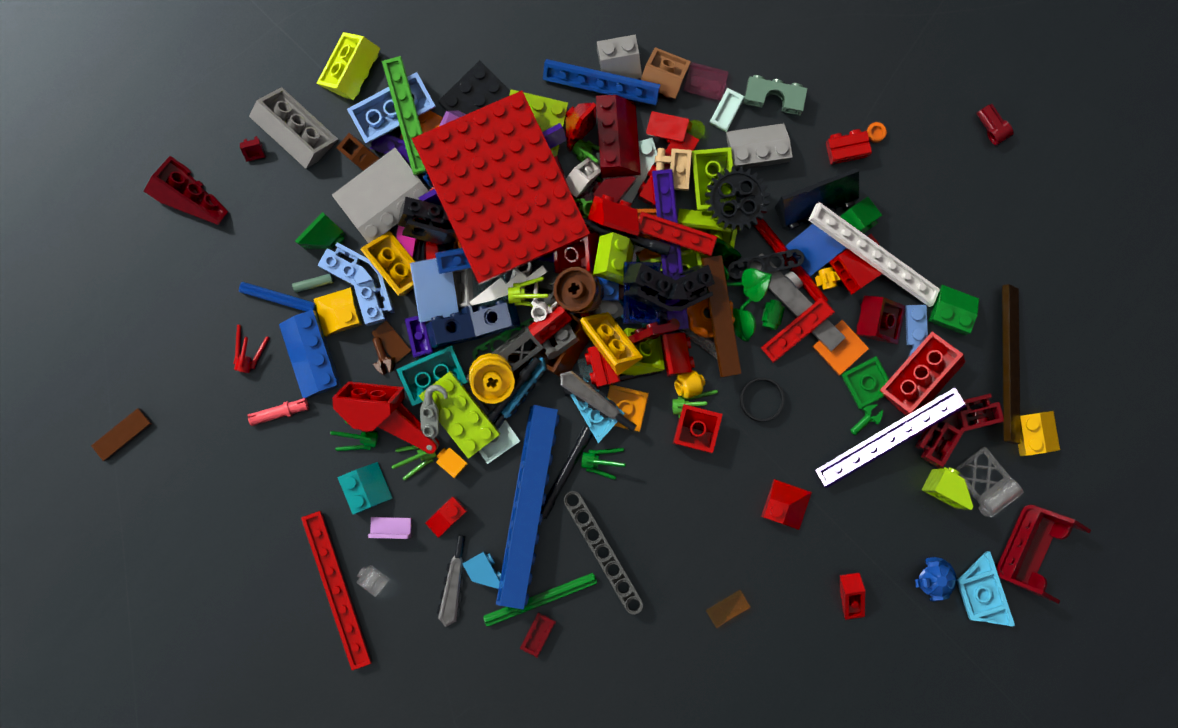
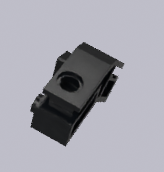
(429, 228)
(649, 285)

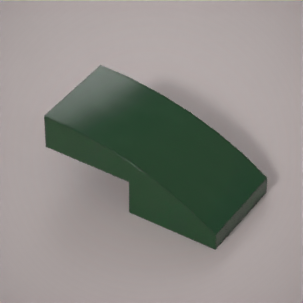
(728, 253)

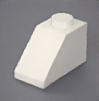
(583, 176)

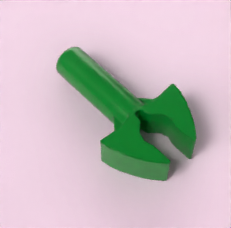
(866, 419)

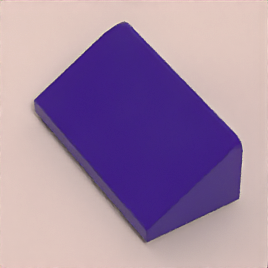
(418, 337)

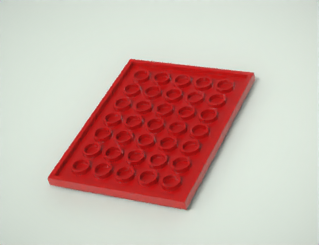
(500, 187)

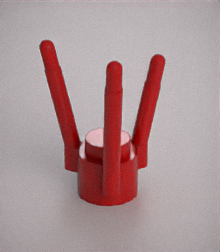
(242, 362)

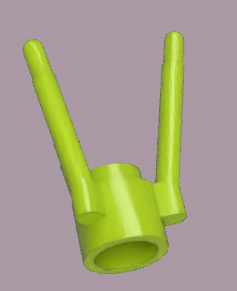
(517, 295)

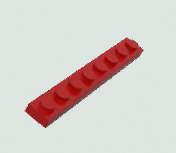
(336, 590)

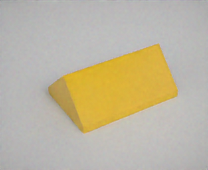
(391, 262)
(611, 341)

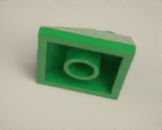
(321, 234)

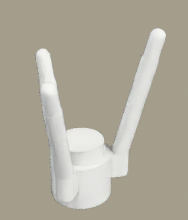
(540, 309)

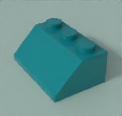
(426, 371)

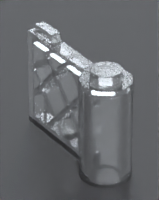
(998, 495)

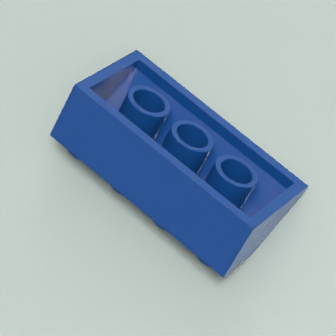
(309, 354)

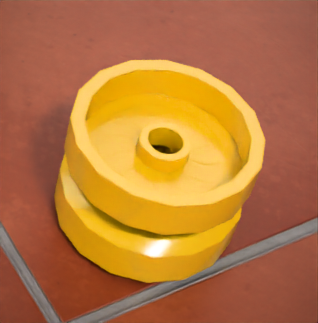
(494, 389)

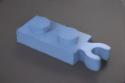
(916, 325)

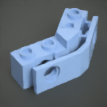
(364, 284)

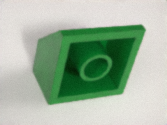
(954, 310)

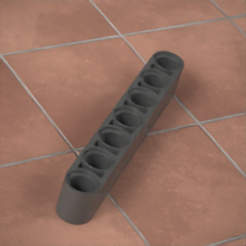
(605, 562)

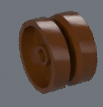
(578, 290)

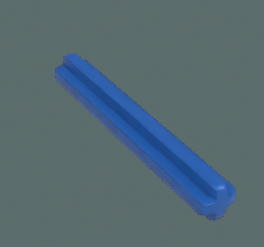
(276, 297)

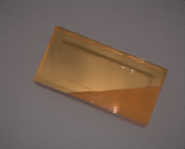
(728, 608)

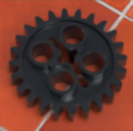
(740, 216)

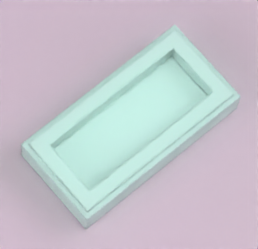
(726, 109)

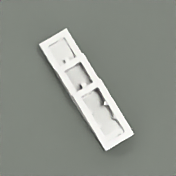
(500, 287)

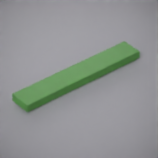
(404, 109)

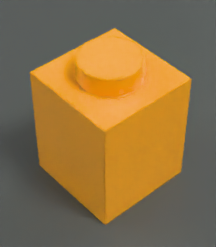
(451, 462)

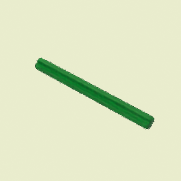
(541, 599)

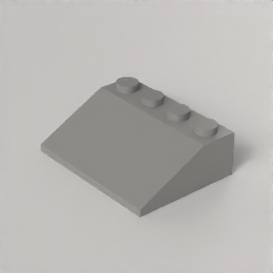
(377, 194)

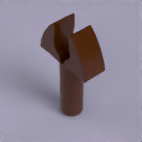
(383, 359)

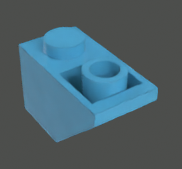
(482, 571)

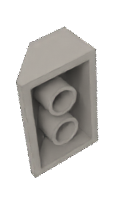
(759, 146)

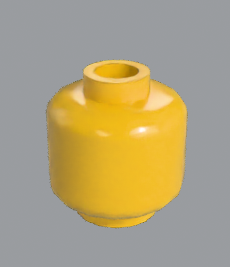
(689, 384)

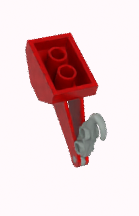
(375, 405)

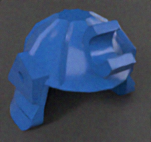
(937, 579)

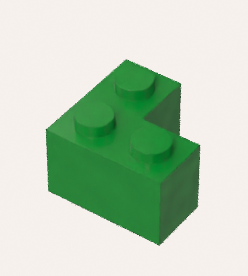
(862, 215)

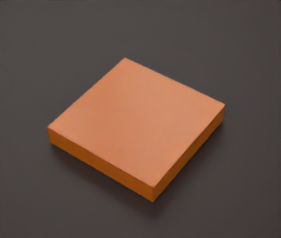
(844, 353)

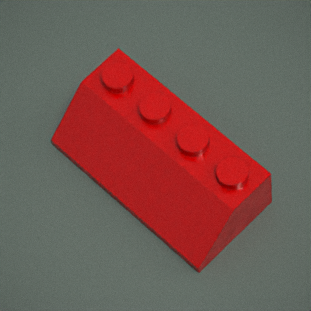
(923, 374)

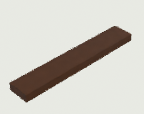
(722, 319)

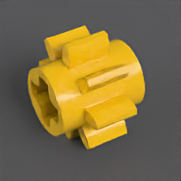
(827, 278)

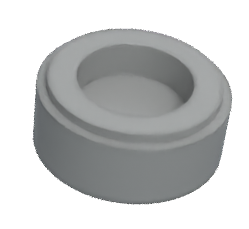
(794, 279)

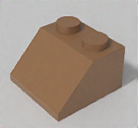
(667, 71)

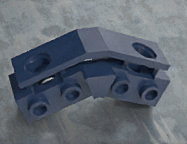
(472, 323)

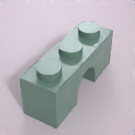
(792, 95)

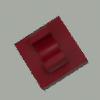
(252, 149)

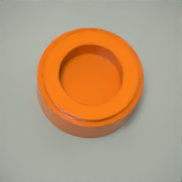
(876, 132)

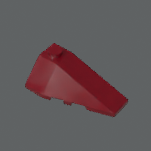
(178, 189)

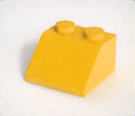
(1038, 434)

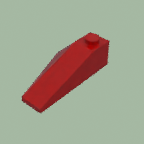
(579, 122)

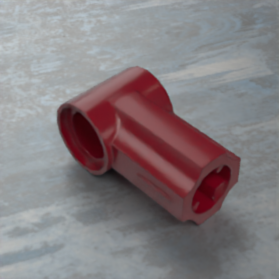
(996, 128)

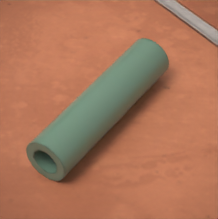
(312, 283)

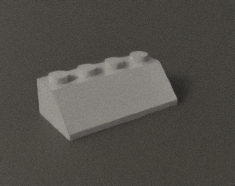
(293, 127)

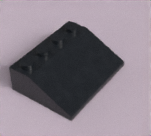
(832, 193)

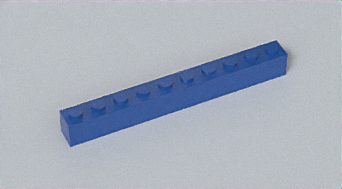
(527, 507)

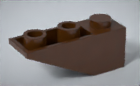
(357, 152)

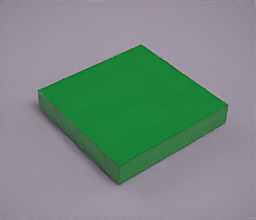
(866, 381)

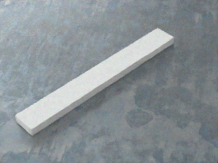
(874, 254)

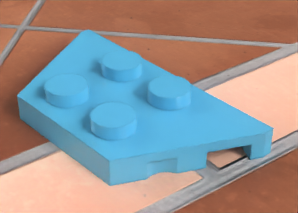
(984, 593)

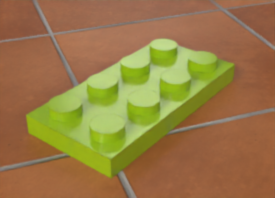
(462, 416)

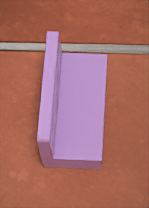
(390, 528)

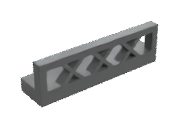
(513, 344)

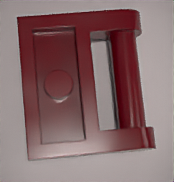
(653, 331)

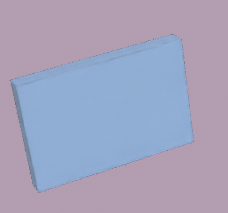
(433, 291)

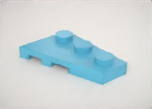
(598, 424)

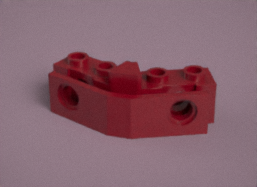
(953, 427)

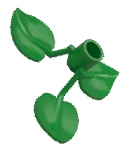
(755, 287)

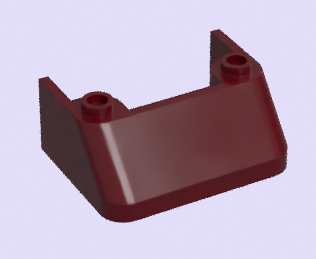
(1029, 546)

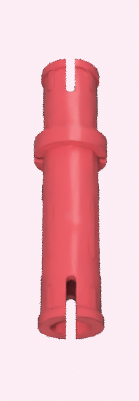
(286, 409)

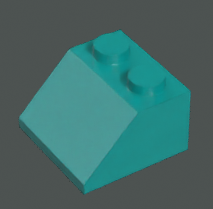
(365, 488)

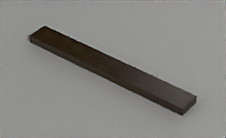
(1011, 364)

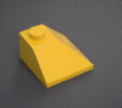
(338, 312)

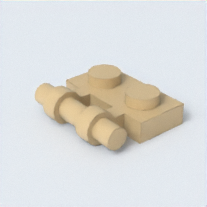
(679, 163)

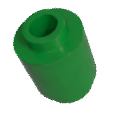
(773, 314)

